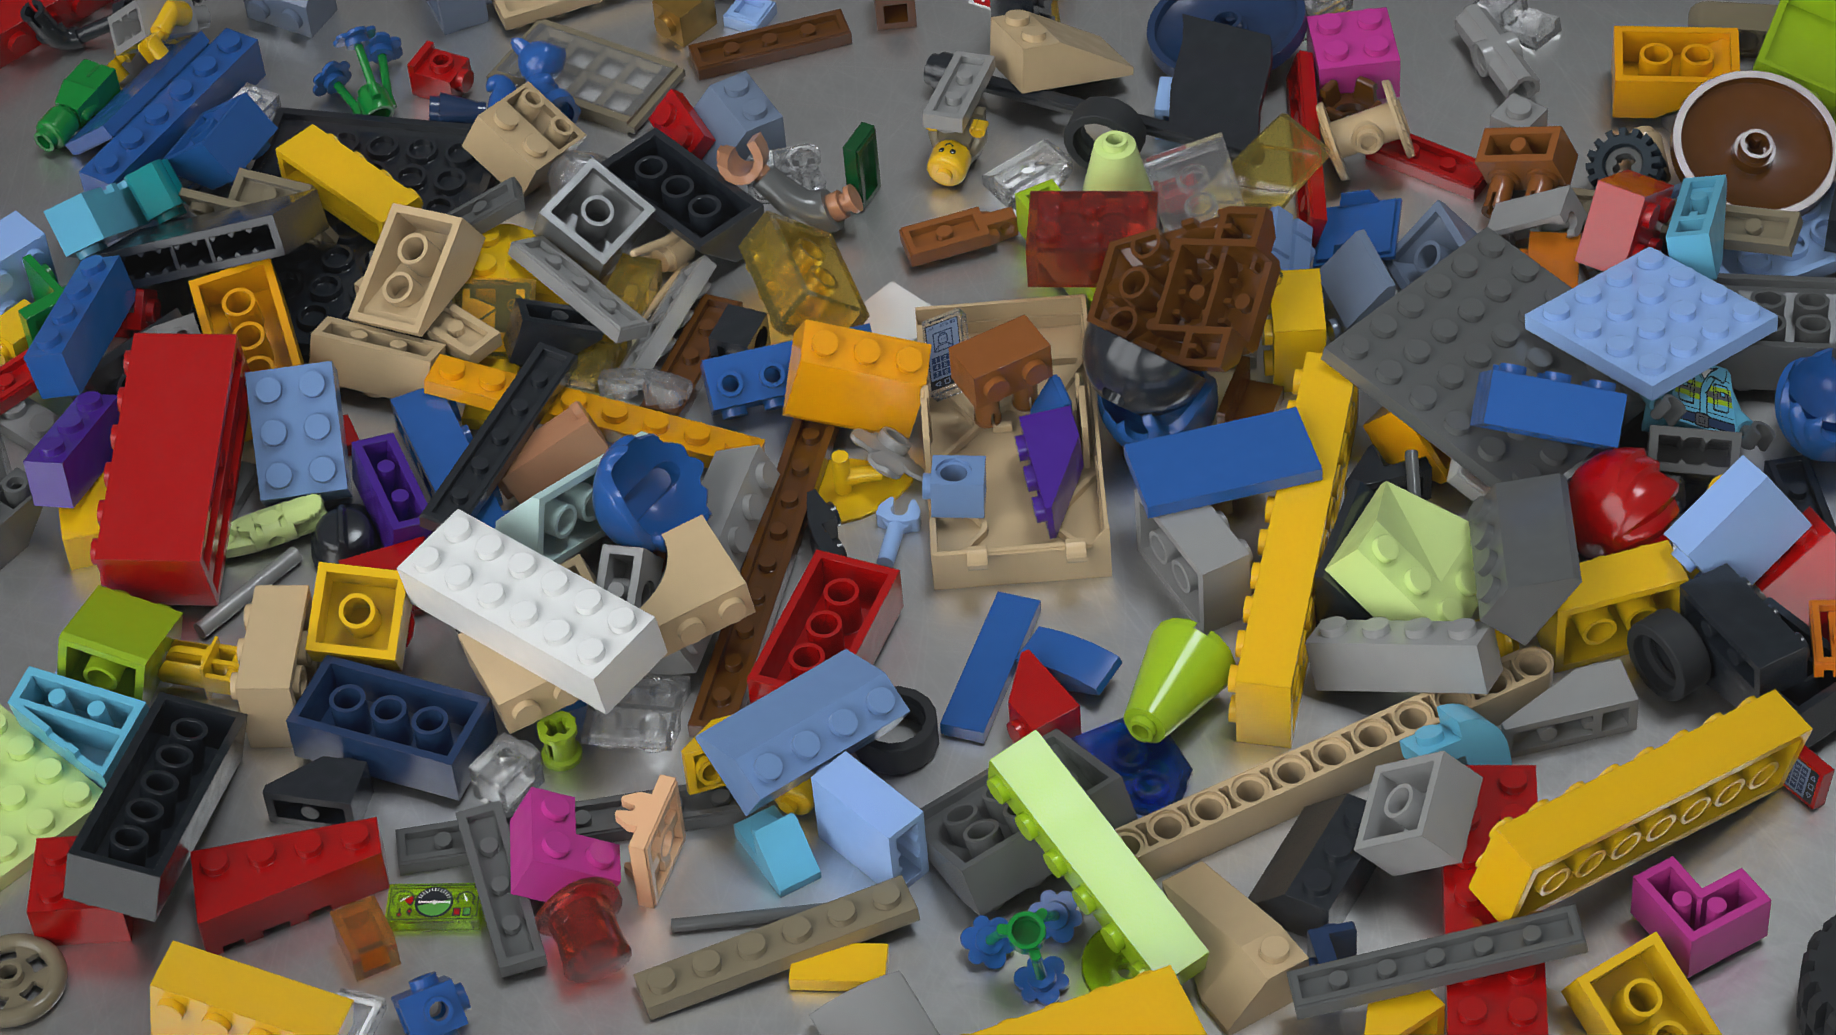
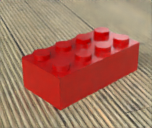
(832, 609)

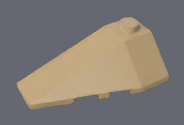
(1245, 948)

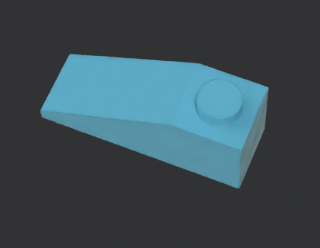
(1698, 224)

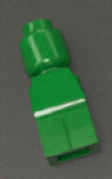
(77, 102)

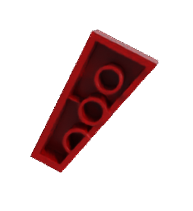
(284, 879)

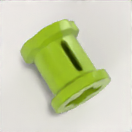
(560, 747)

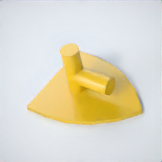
(857, 487)

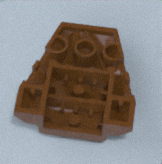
(1192, 290)

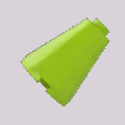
(1176, 678)

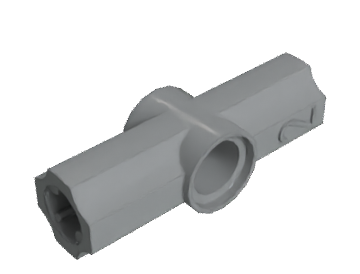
(1496, 52)

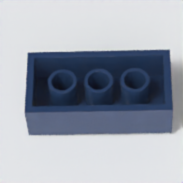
(394, 722)

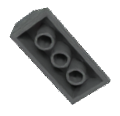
(1523, 553)

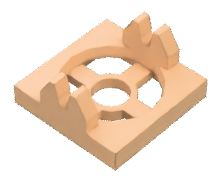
(656, 839)

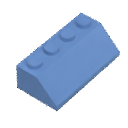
(801, 727)

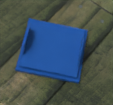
(1357, 212)

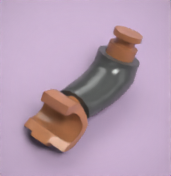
(792, 200)

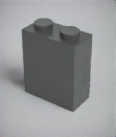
(1693, 452)

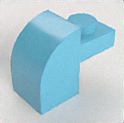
(1462, 735)

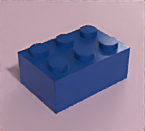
(1549, 407)

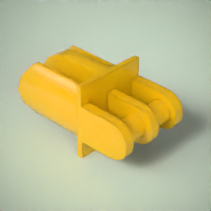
(200, 665)

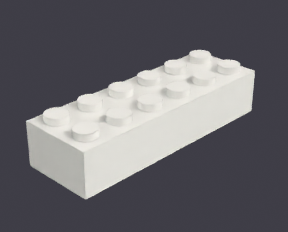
(532, 611)

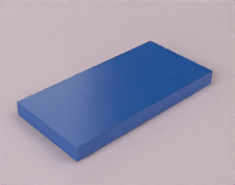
(137, 94)
(1222, 462)

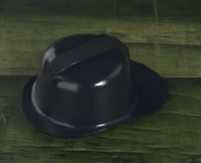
(343, 534)

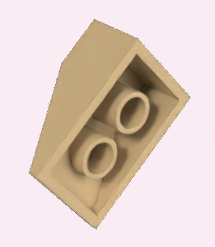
(1049, 54)
(415, 269)

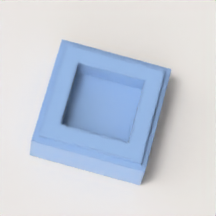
(749, 14)

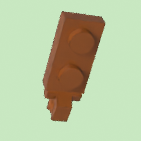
(957, 234)

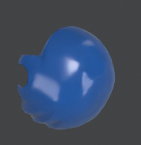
(1808, 405)
(1130, 428)
(647, 490)

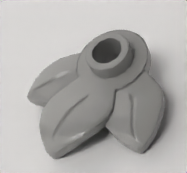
(888, 453)

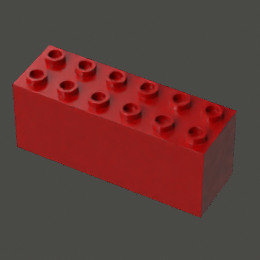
(173, 468)

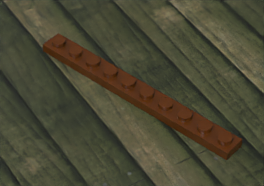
(765, 572)

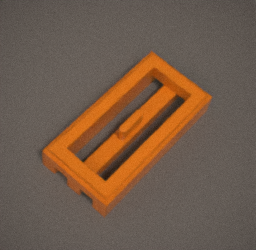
(1820, 662)

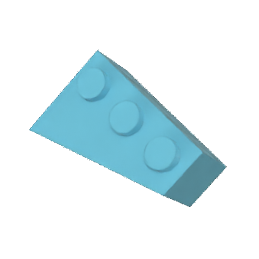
(95, 219)
(78, 720)

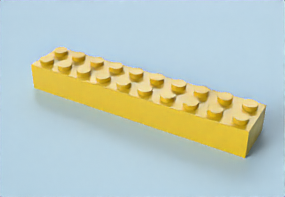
(1282, 609)

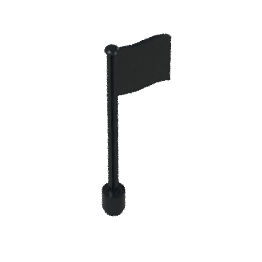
(1213, 90)

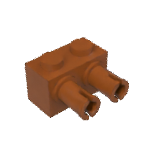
(1524, 160)
(1001, 364)

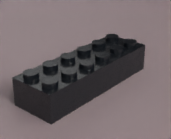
(155, 807)

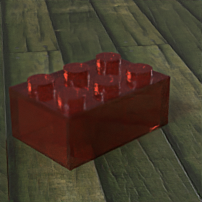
(1074, 228)

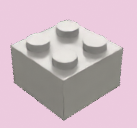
(1418, 813)

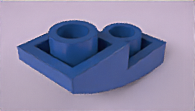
(1074, 661)

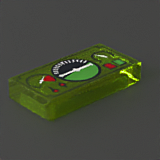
(434, 907)

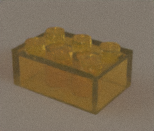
(800, 275)

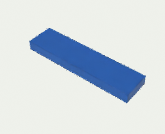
(990, 667)

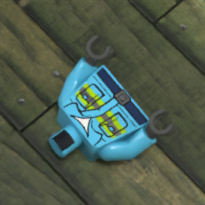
(1707, 404)

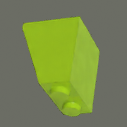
(118, 642)

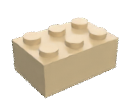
(273, 662)

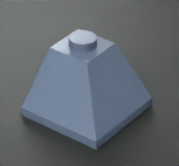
(1427, 243)

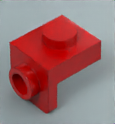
(146, 311)

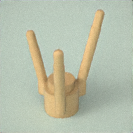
(674, 256)

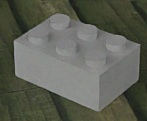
(1197, 562)

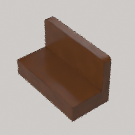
(1247, 396)

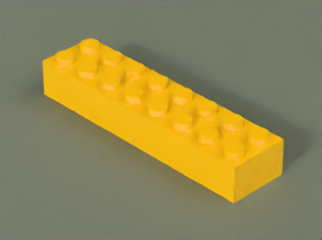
(1638, 807)

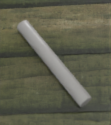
(244, 594)

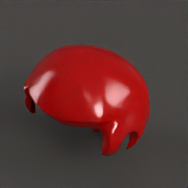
(1621, 502)

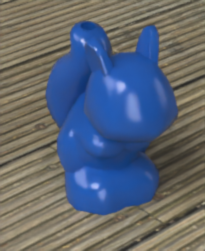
(540, 65)

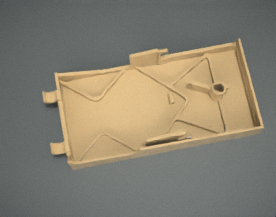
(1009, 542)

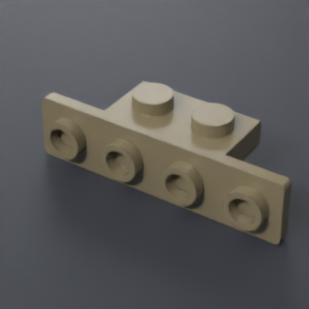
(251, 188)

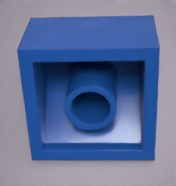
(222, 142)

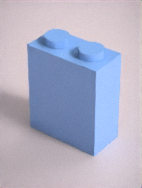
(1737, 523)
(869, 821)

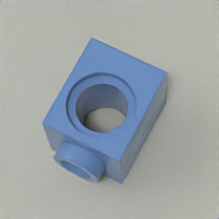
(956, 486)

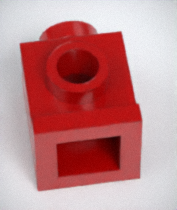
(439, 71)

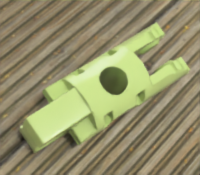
(275, 525)

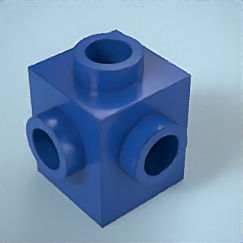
(414, 1006)

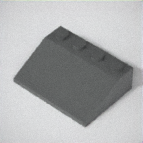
(1804, 325)
(981, 848)

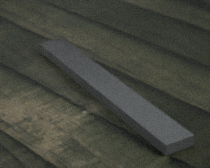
(442, 846)

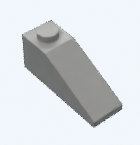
(1576, 709)

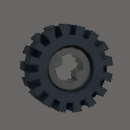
(1622, 147)

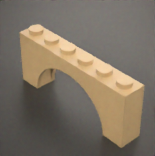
(694, 600)

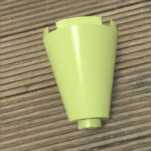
(1116, 165)

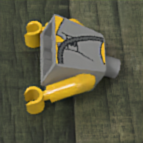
(151, 28)

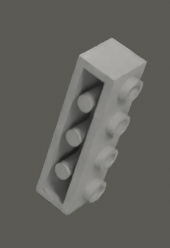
(1404, 655)

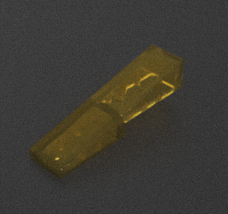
(636, 283)

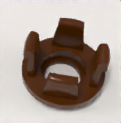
(1347, 104)

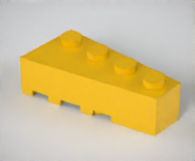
(220, 996)

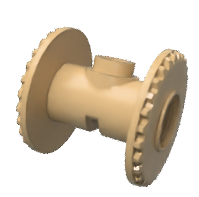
(1365, 130)

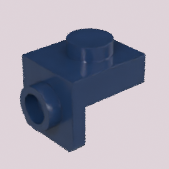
(1331, 942)

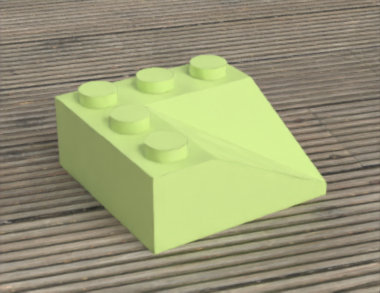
(1408, 559)

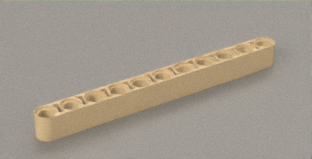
(1316, 771)

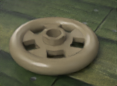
(51, 978)

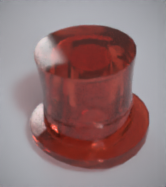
(586, 929)

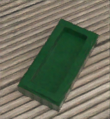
(862, 162)

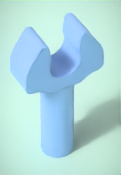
(895, 528)

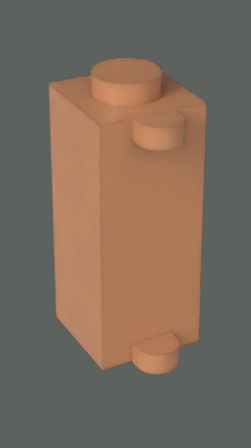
(554, 453)

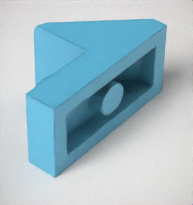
(778, 849)

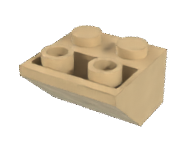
(522, 137)

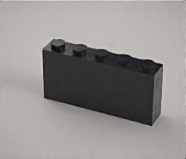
(220, 239)

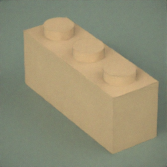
(374, 358)

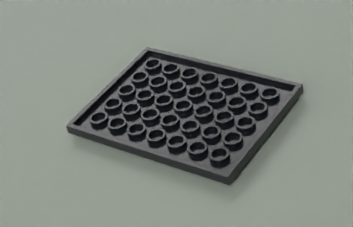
(415, 153)

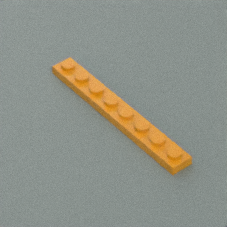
(484, 386)

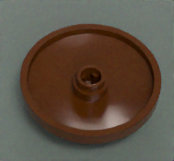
(1763, 135)

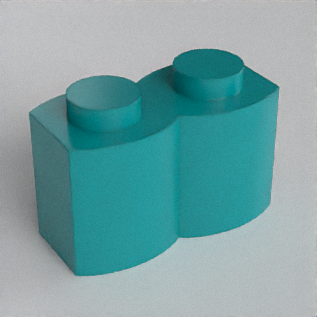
(157, 191)

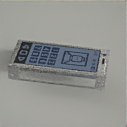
(943, 333)

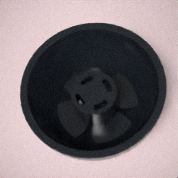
(1135, 376)

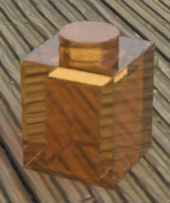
(365, 938)

